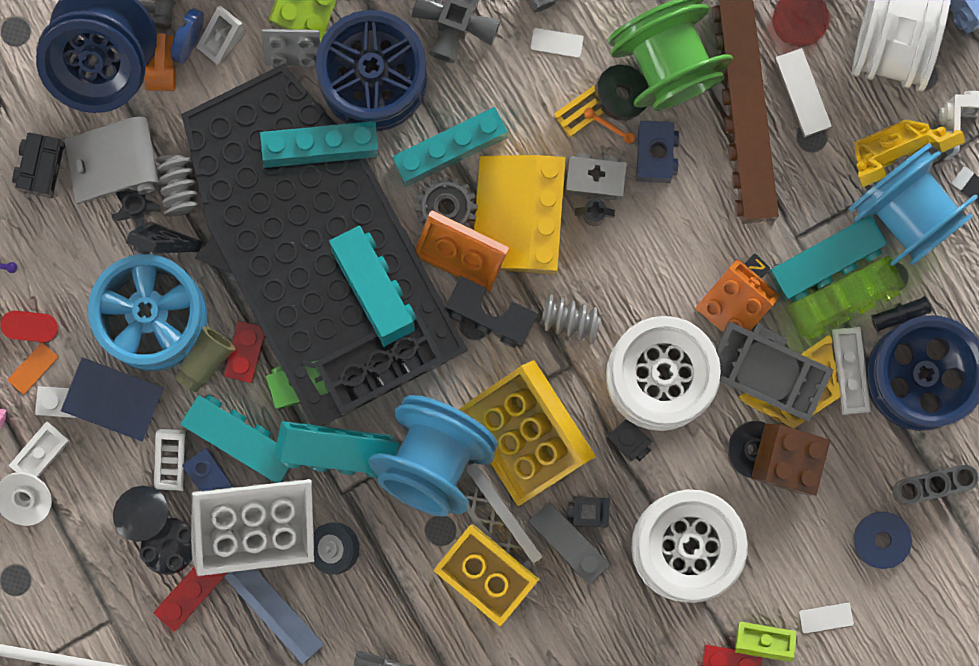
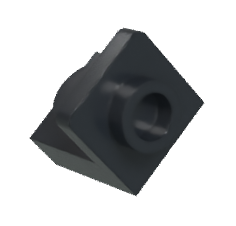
(630, 441)

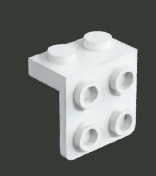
(950, 116)

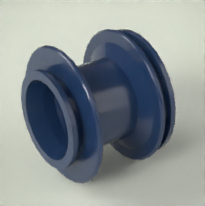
(87, 71)

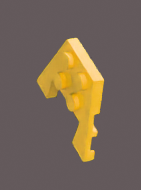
(895, 141)

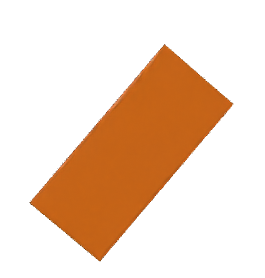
(32, 368)

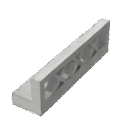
(503, 513)

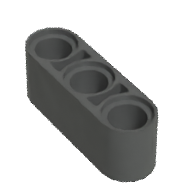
(948, 481)

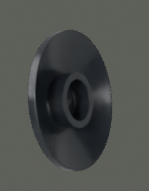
(741, 438)

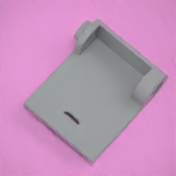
(114, 160)

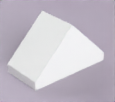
(220, 35)

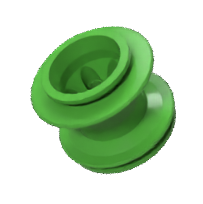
(669, 53)

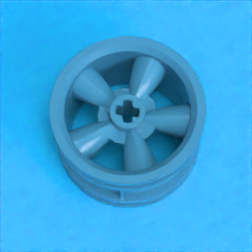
(106, 302)

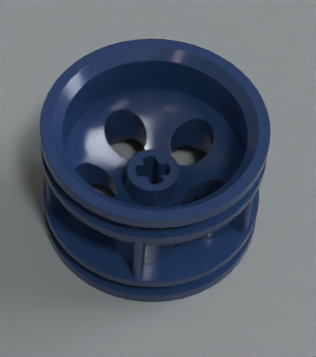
(960, 355)

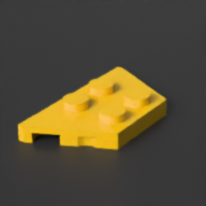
(821, 353)

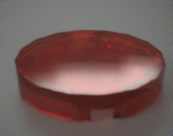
(800, 21)

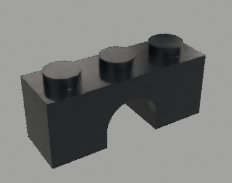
(511, 327)

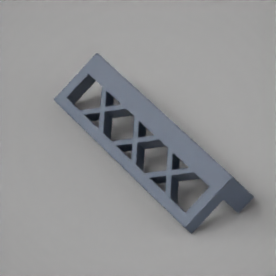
(275, 613)

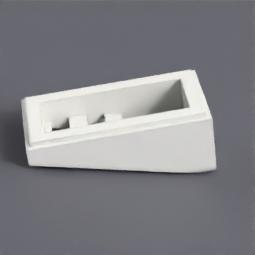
(169, 434)

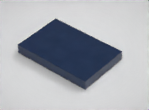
(111, 399)

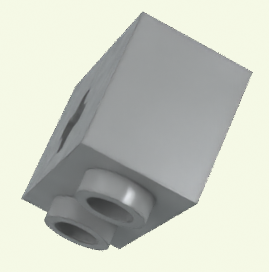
(581, 183)

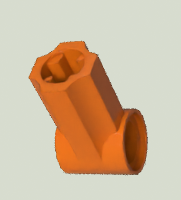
(161, 71)

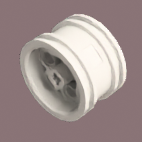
(900, 40)

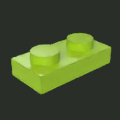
(765, 641)

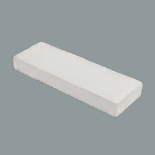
(802, 92)
(851, 370)

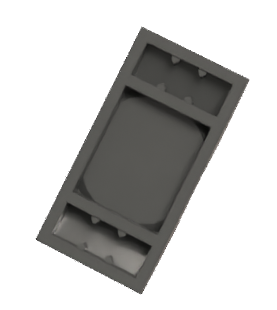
(771, 371)

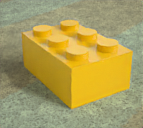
(486, 574)

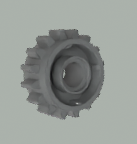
(451, 193)

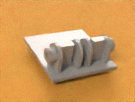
(290, 47)

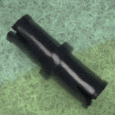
(901, 313)

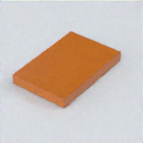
(460, 250)

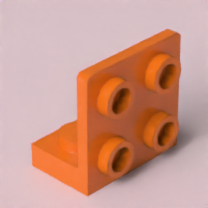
(738, 298)

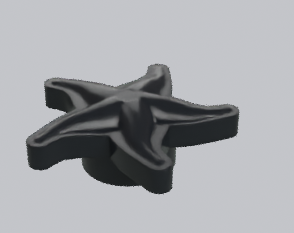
(134, 207)

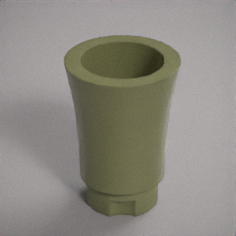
(204, 358)

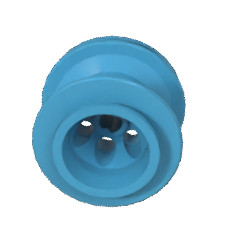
(914, 206)
(433, 456)

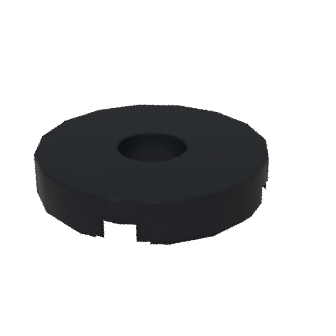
(606, 94)

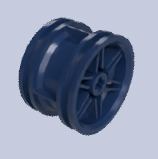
(406, 49)

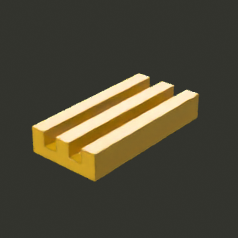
(564, 123)

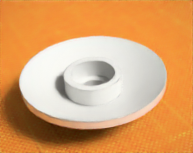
(23, 509)

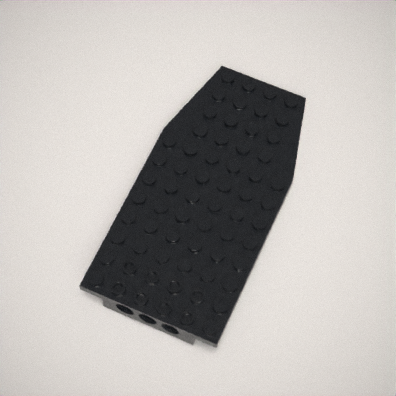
(276, 244)

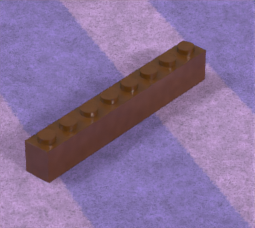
(746, 112)

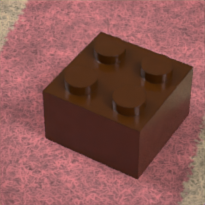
(790, 459)

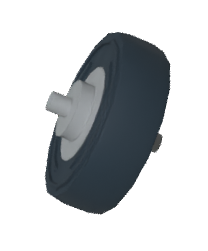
(335, 548)

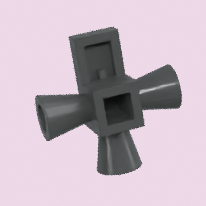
(454, 21)

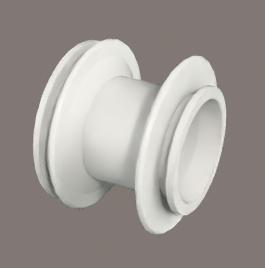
(630, 392)
(722, 528)

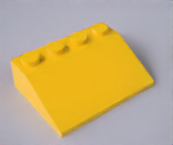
(522, 209)
(532, 432)

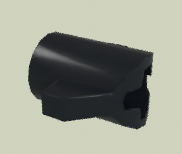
(594, 212)

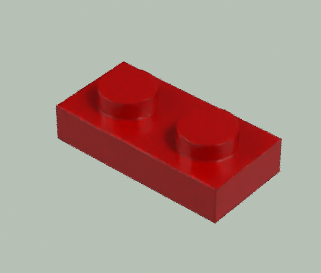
(244, 360)
(727, 657)

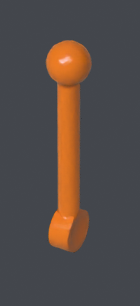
(628, 138)

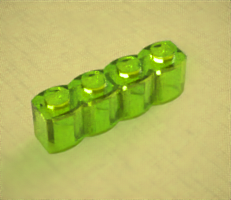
(844, 297)

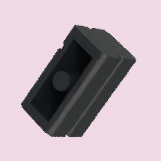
(38, 165)

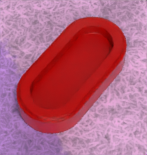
(29, 326)

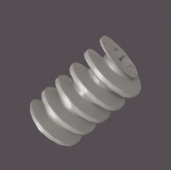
(176, 185)
(571, 319)

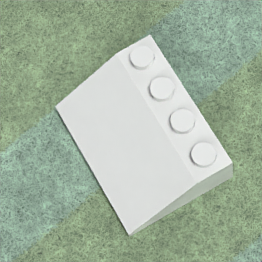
(252, 527)

